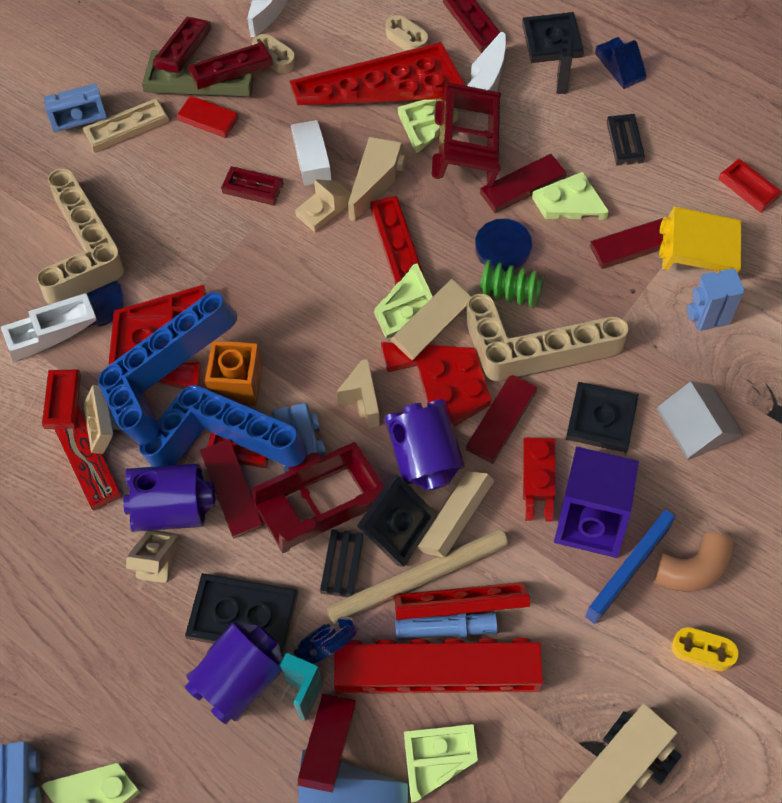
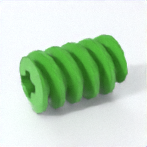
(511, 284)

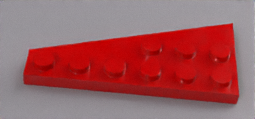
(396, 77)

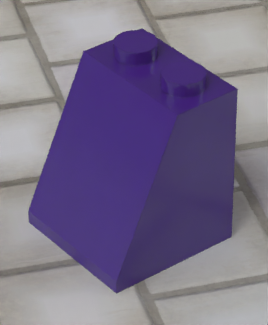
(597, 502)

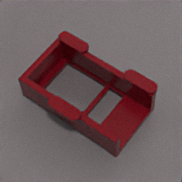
(464, 153)
(278, 514)

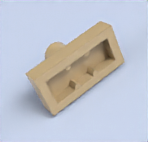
(99, 420)

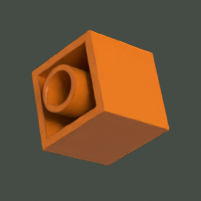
(234, 371)

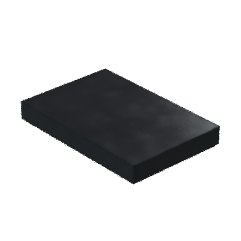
(230, 600)

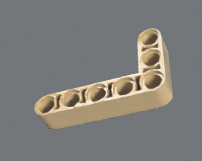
(98, 262)
(484, 321)

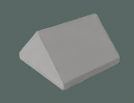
(698, 419)

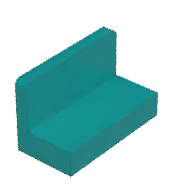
(304, 677)

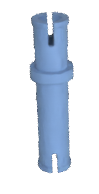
(451, 625)

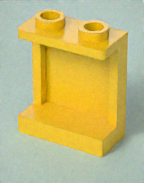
(700, 240)

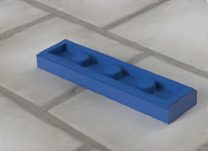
(630, 567)

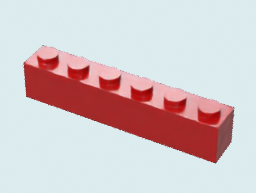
(438, 667)

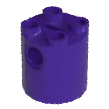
(425, 444)
(167, 497)
(236, 670)

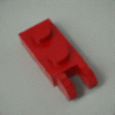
(539, 475)

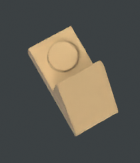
(324, 205)
(359, 389)
(153, 556)

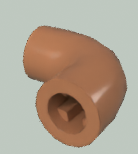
(701, 570)

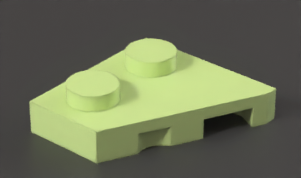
(419, 122)
(570, 199)
(402, 302)
(437, 756)
(98, 785)

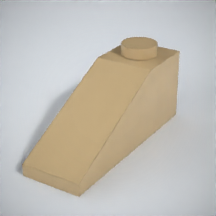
(376, 174)

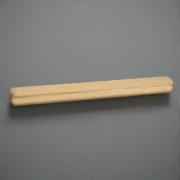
(418, 576)

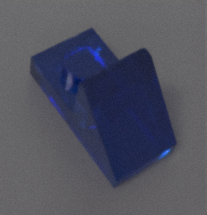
(622, 61)

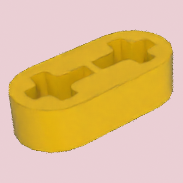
(706, 641)

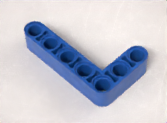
(158, 356)
(202, 409)

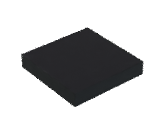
(545, 35)
(602, 417)
(397, 520)

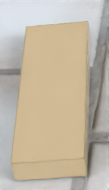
(126, 125)
(431, 319)
(455, 514)

